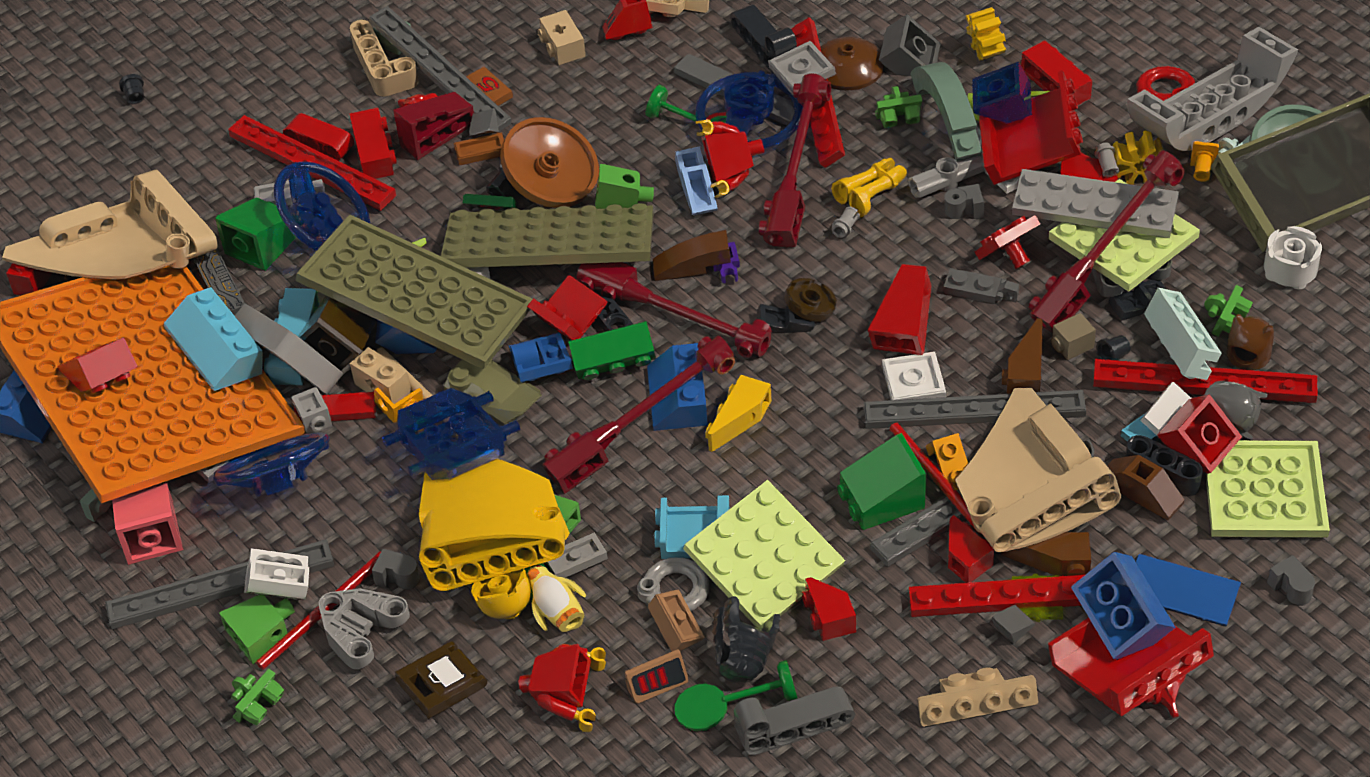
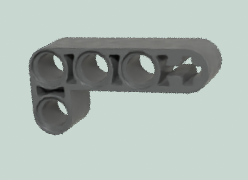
(790, 721)

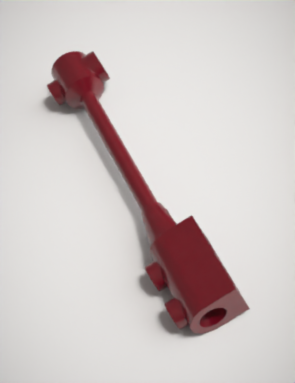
(787, 205)
(621, 282)
(1068, 291)
(586, 451)

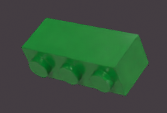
(612, 351)

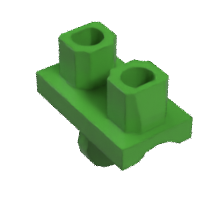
(896, 105)
(1219, 306)
(248, 706)

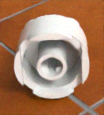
(1292, 257)

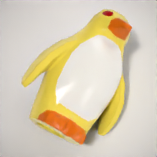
(555, 599)

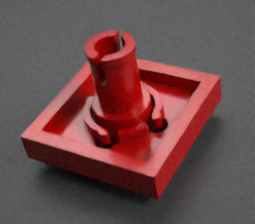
(1007, 239)

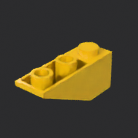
(742, 409)

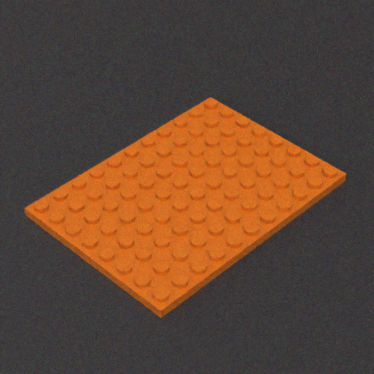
(160, 417)

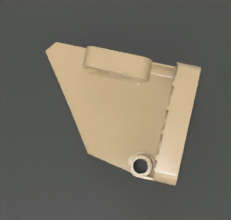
(120, 240)
(1033, 477)

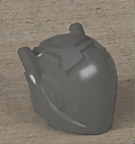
(1238, 403)

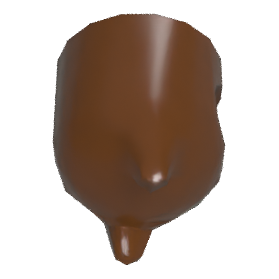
(1252, 335)

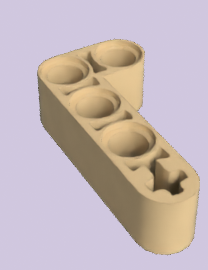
(384, 75)

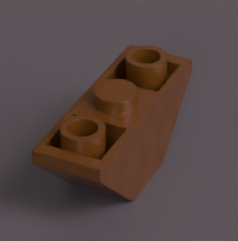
(1146, 485)

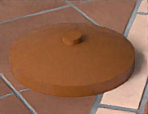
(549, 162)

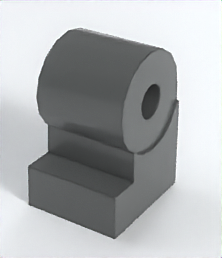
(964, 201)
(396, 569)
(1293, 579)

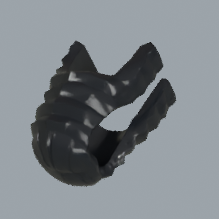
(748, 645)

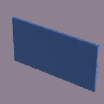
(1190, 590)

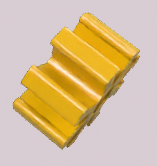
(985, 33)
(1132, 156)

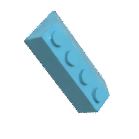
(214, 340)

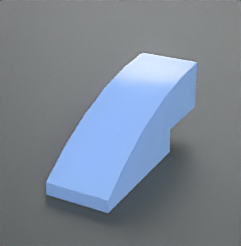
(695, 181)

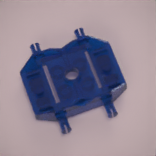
(475, 434)

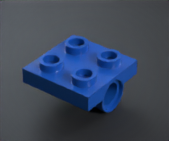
(540, 357)

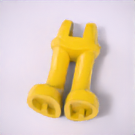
(885, 177)

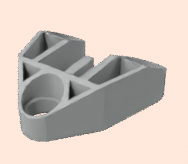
(354, 618)

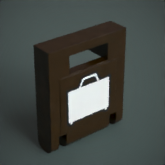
(446, 674)

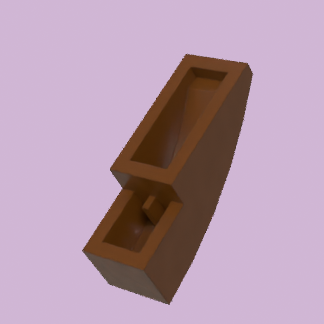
(692, 256)

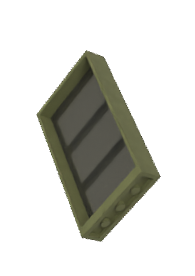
(1301, 172)

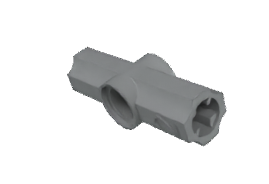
(945, 175)

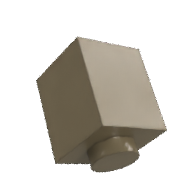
(1073, 336)

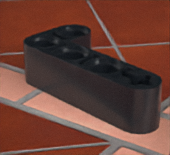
(761, 35)

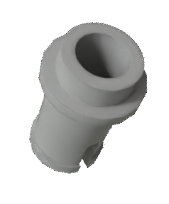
(1104, 153)
(842, 226)

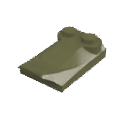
(510, 395)

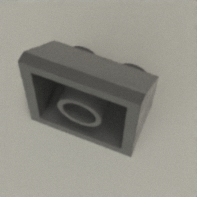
(908, 46)

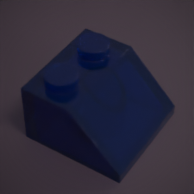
(1003, 94)

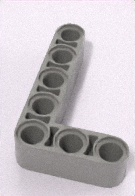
(289, 348)

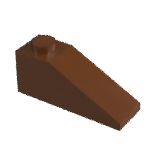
(1025, 362)
(1060, 556)

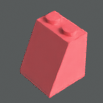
(147, 524)

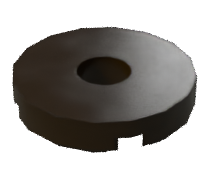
(799, 304)

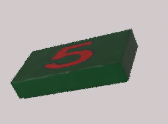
(489, 202)

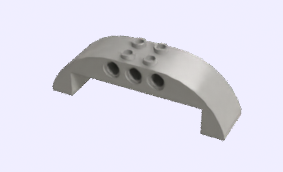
(1219, 100)

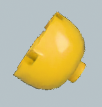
(503, 595)

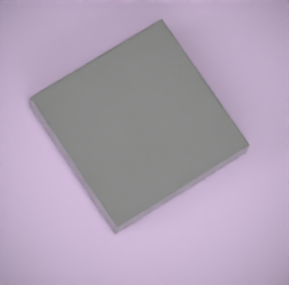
(798, 62)

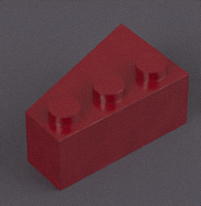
(432, 123)

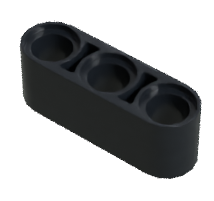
(1182, 470)

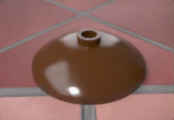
(854, 62)

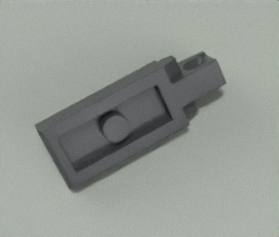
(980, 287)

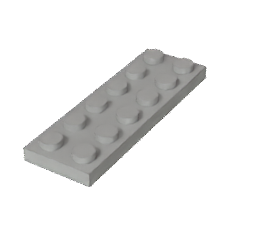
(1092, 202)

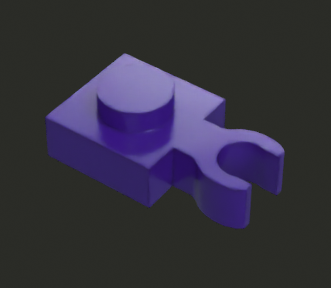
(729, 268)

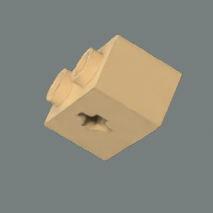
(561, 37)
(374, 371)

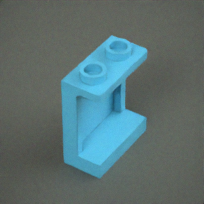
(682, 524)

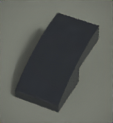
(1135, 302)
(783, 320)

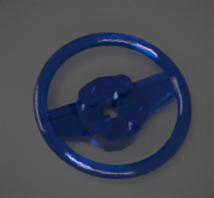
(749, 101)
(311, 214)
(275, 474)

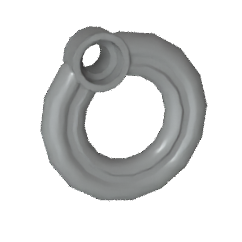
(657, 572)

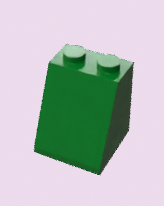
(254, 233)
(884, 484)

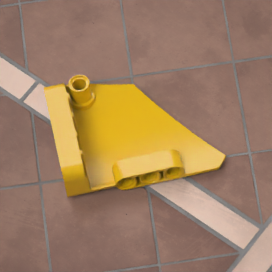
(487, 516)

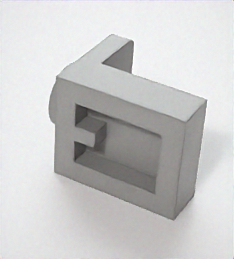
(312, 410)

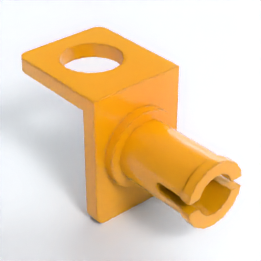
(1202, 158)
(392, 409)

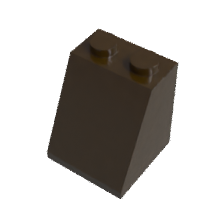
(337, 332)

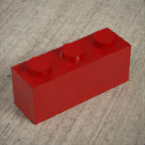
(1042, 66)
(373, 143)

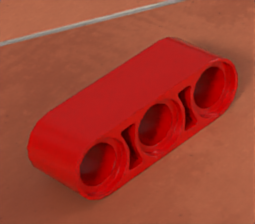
(320, 136)

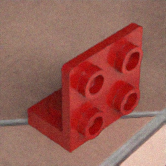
(570, 308)

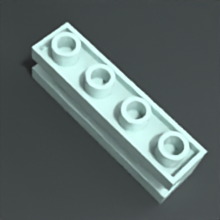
(1182, 333)

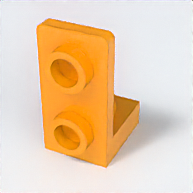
(949, 456)

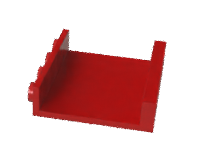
(1035, 141)
(1133, 678)

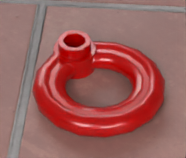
(1164, 72)

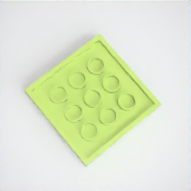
(1129, 255)
(1268, 491)
(763, 554)

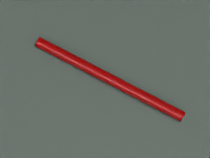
(935, 474)
(311, 619)

